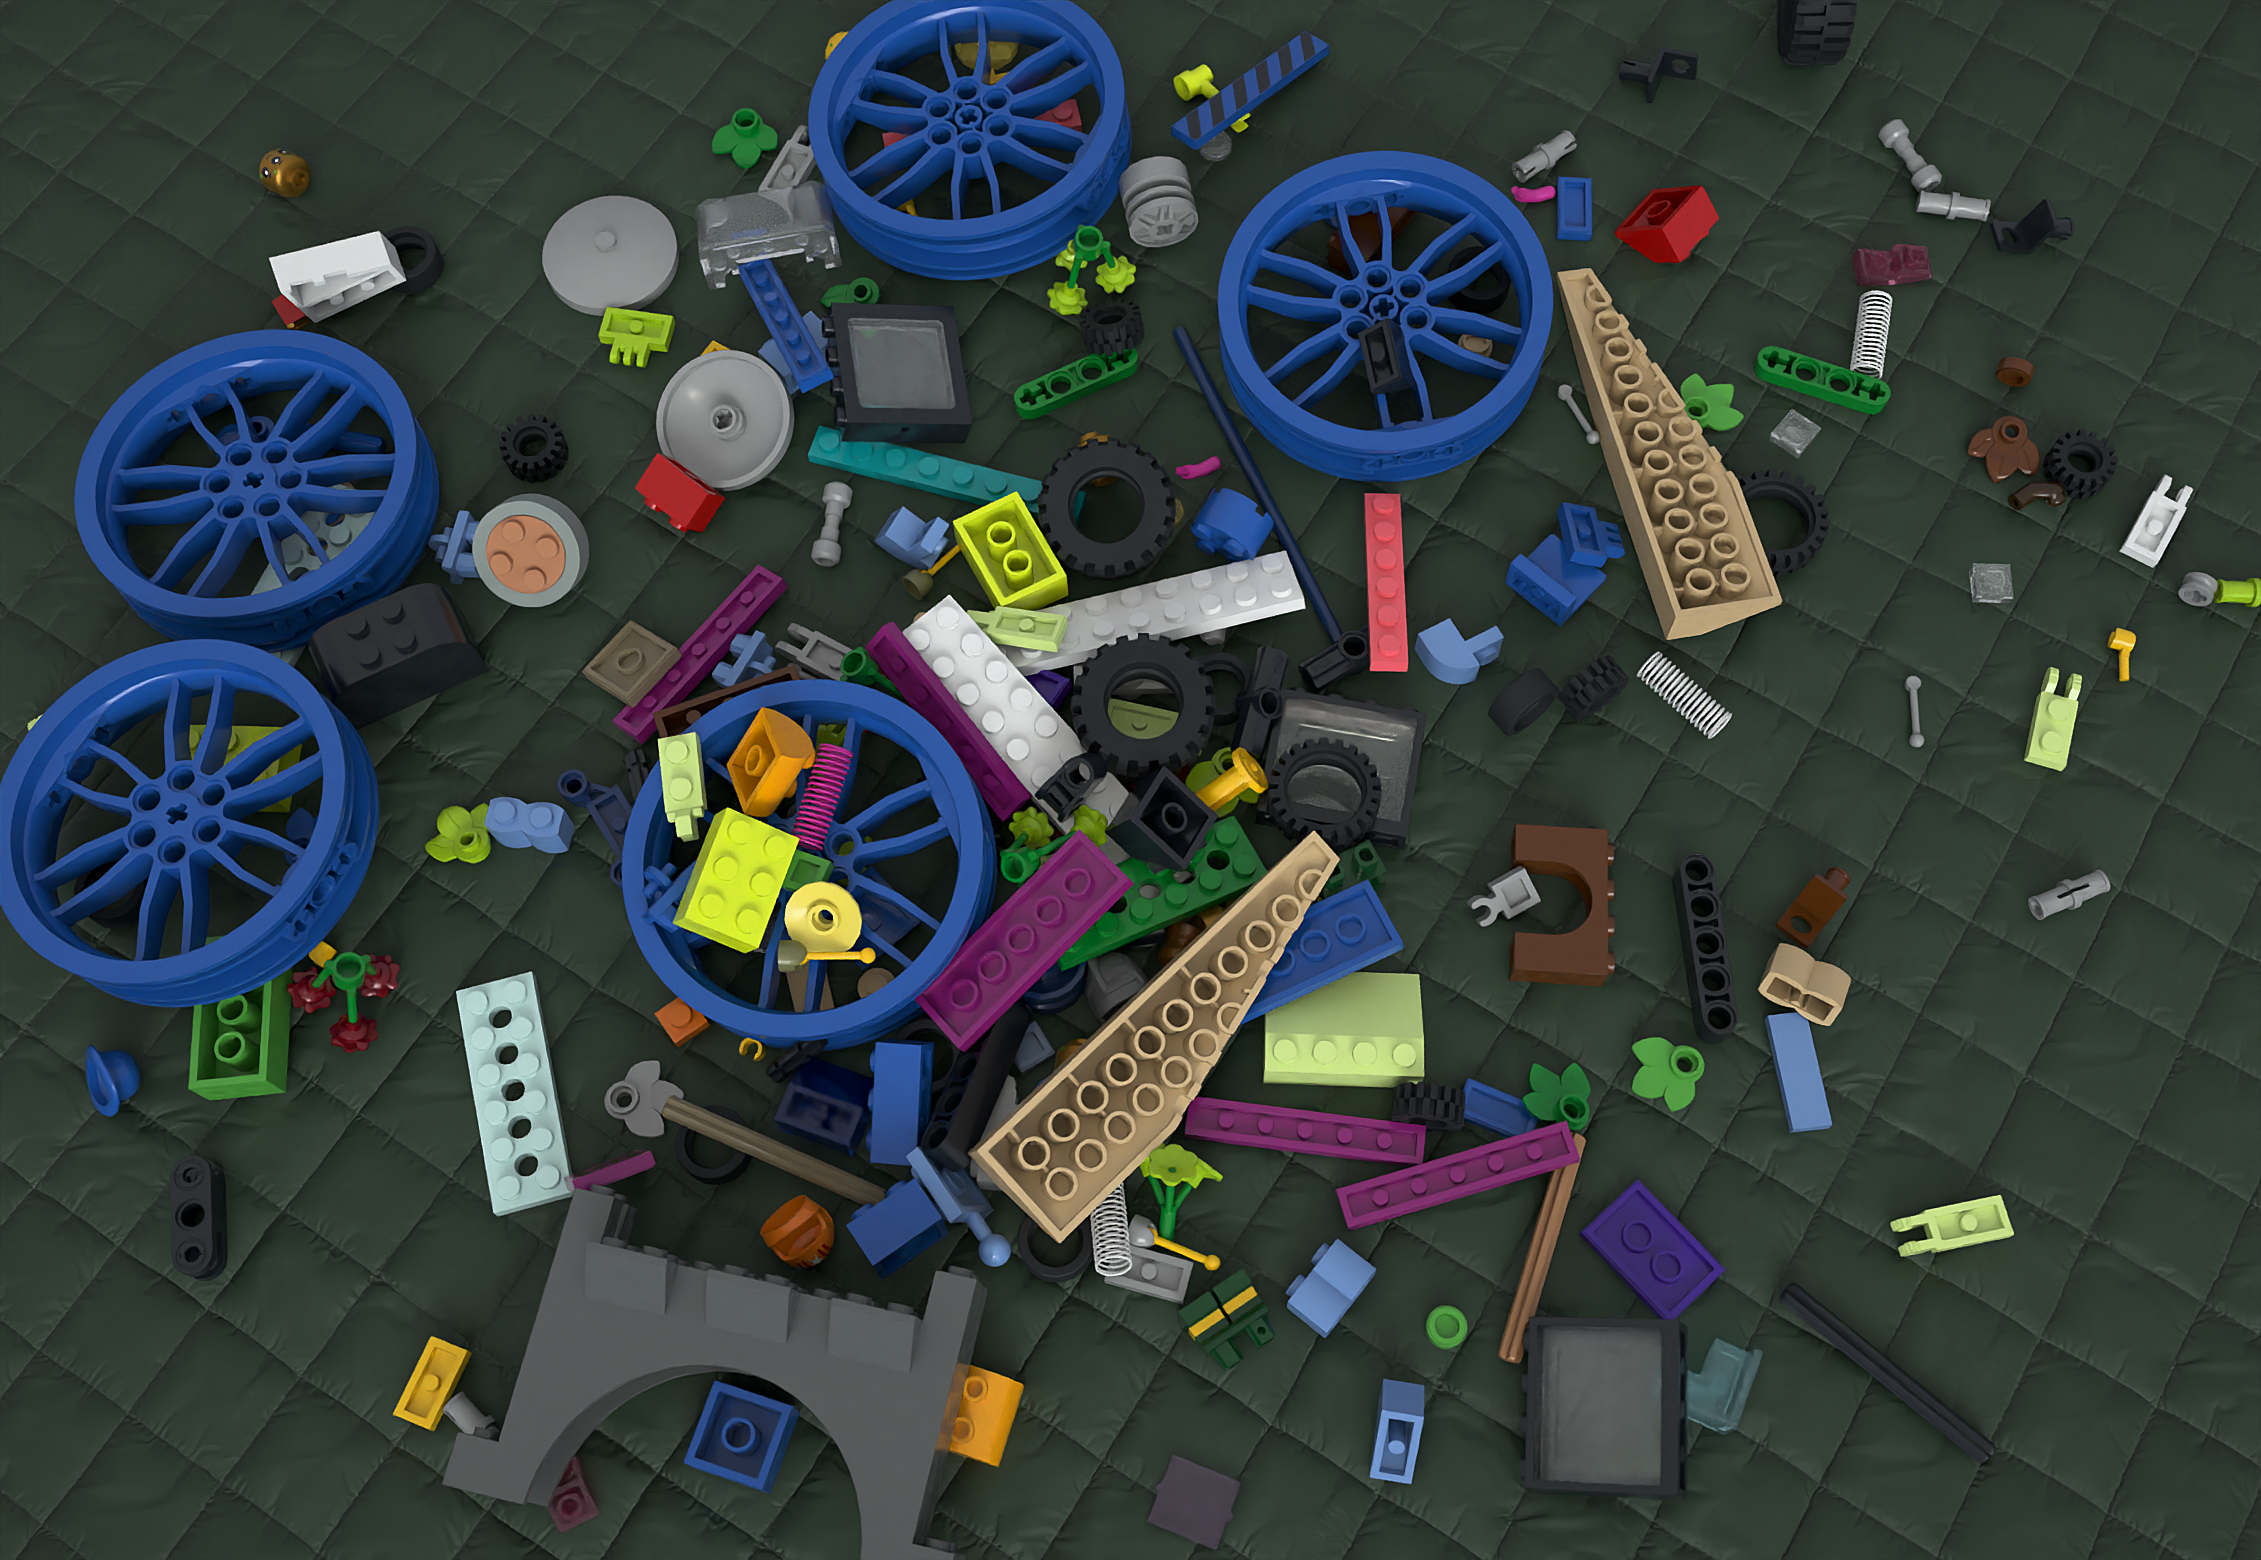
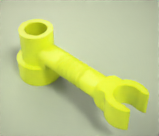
(1198, 81)

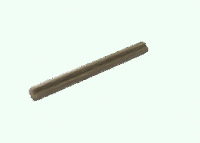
(772, 1151)

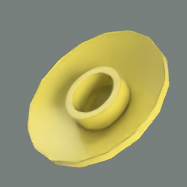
(816, 933)

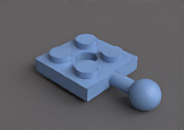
(960, 1200)

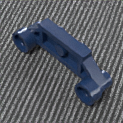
(607, 808)

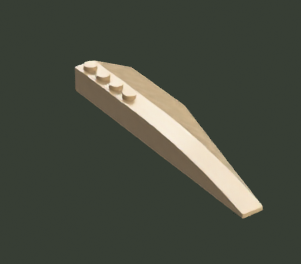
(1672, 488)
(1148, 1061)

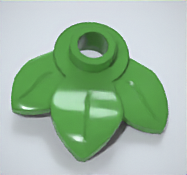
(1710, 404)
(1662, 1076)

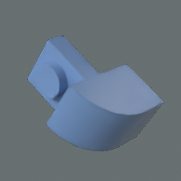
(913, 539)
(1451, 657)

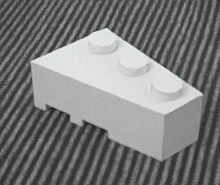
(337, 274)

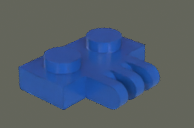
(1586, 537)

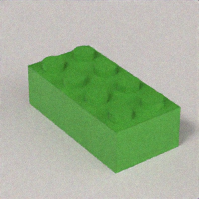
(242, 1042)

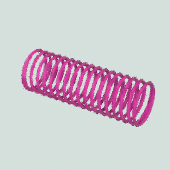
(815, 842)

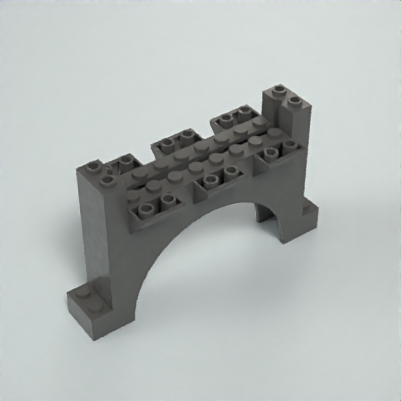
(639, 1318)

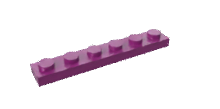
(703, 650)
(937, 705)
(1305, 1131)
(1457, 1175)

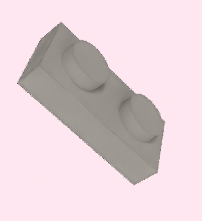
(1153, 1274)

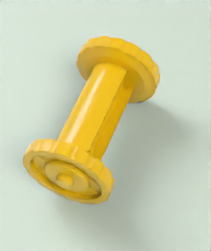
(1242, 775)

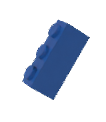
(899, 1099)

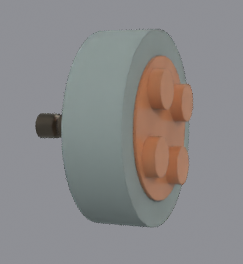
(530, 550)

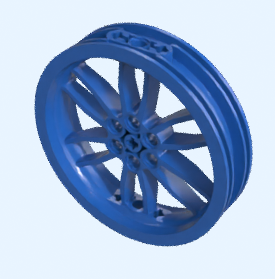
(970, 132)
(1354, 187)
(256, 487)
(963, 816)
(185, 821)

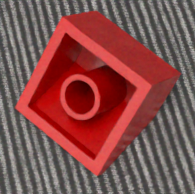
(1669, 223)

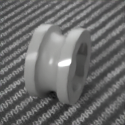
(2198, 589)

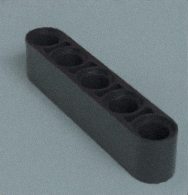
(1702, 965)
(974, 1090)

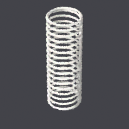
(1857, 334)
(1712, 732)
(1098, 1259)

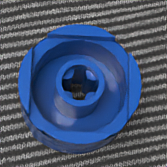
(1230, 526)

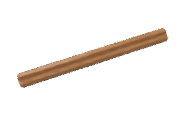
(1539, 1257)

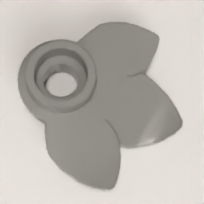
(648, 1099)

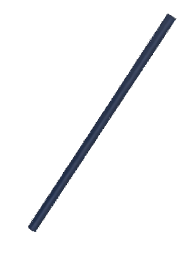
(1258, 485)

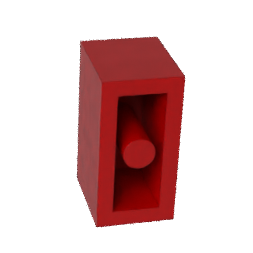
(679, 494)

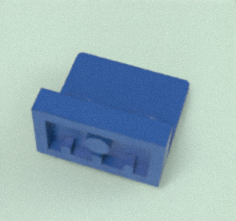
(1552, 581)

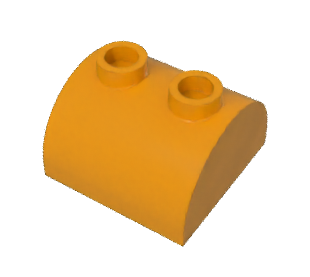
(769, 762)
(985, 1416)

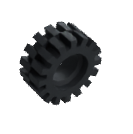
(1111, 326)
(531, 431)
(2087, 448)
(1593, 688)
(1429, 1105)

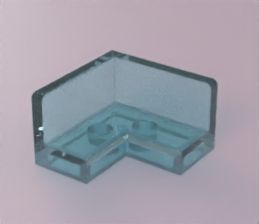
(1723, 1387)

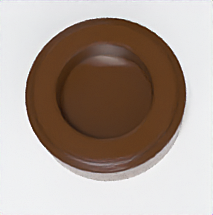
(2014, 371)

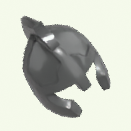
(1110, 982)

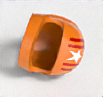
(800, 1232)

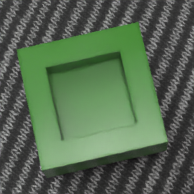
(806, 869)

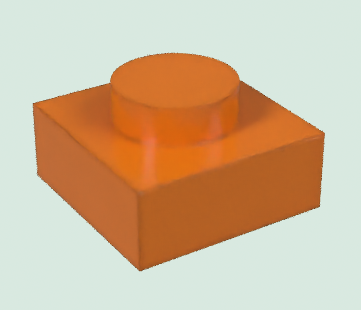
(681, 1021)

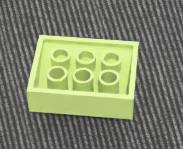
(1348, 1034)

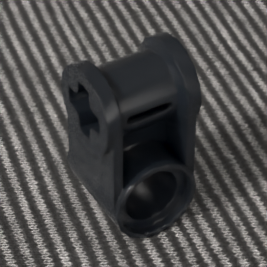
(1068, 788)

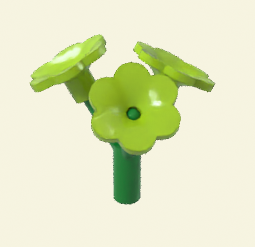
(1172, 1166)

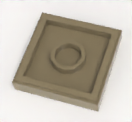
(632, 663)

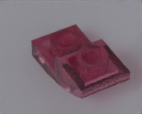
(1893, 267)
(573, 1498)

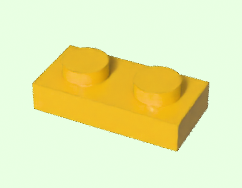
(432, 1383)

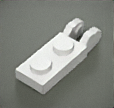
(2156, 524)

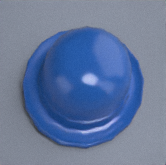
(110, 1078)

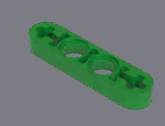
(1079, 384)
(1820, 385)

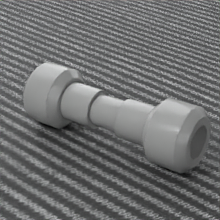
(1895, 135)
(826, 550)

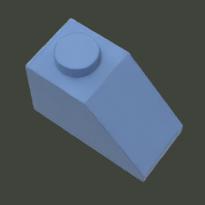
(1397, 1431)

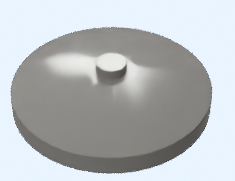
(610, 255)
(726, 419)

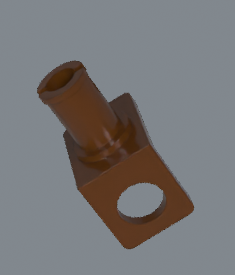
(1816, 905)

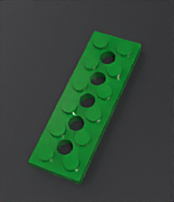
(1175, 900)

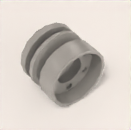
(1158, 201)

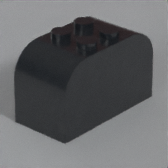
(395, 653)

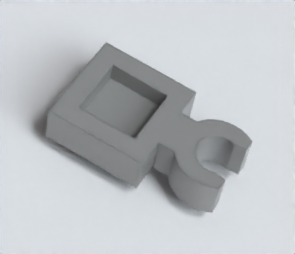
(1509, 894)

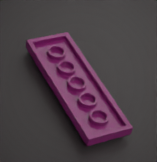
(1023, 940)

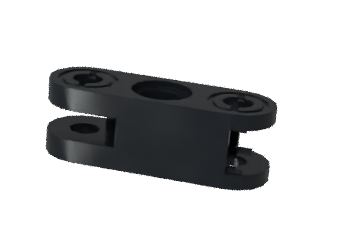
(202, 1248)

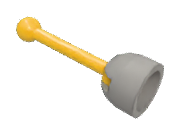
(1144, 1234)

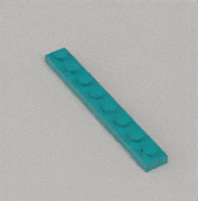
(927, 471)

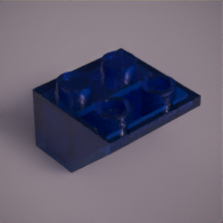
(827, 1106)

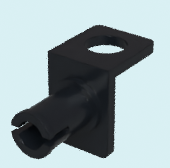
(1652, 73)
(2033, 229)

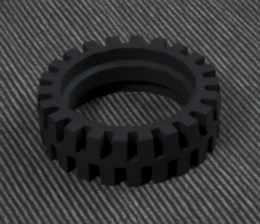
(1806, 504)
(1336, 756)

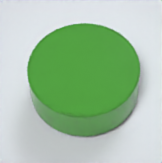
(1446, 1327)

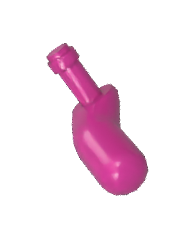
(1533, 195)
(1199, 470)

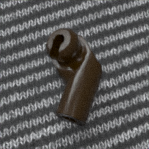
(2050, 490)

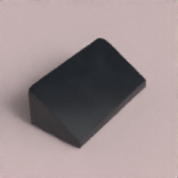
(1386, 357)

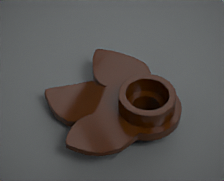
(2004, 453)

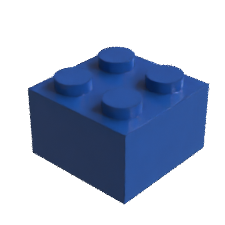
(897, 1227)
(742, 1437)

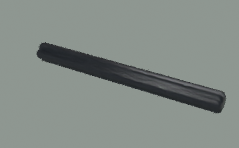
(1887, 1373)

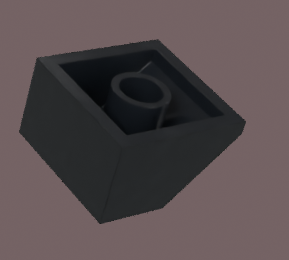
(1161, 821)

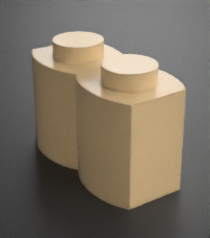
(1807, 985)

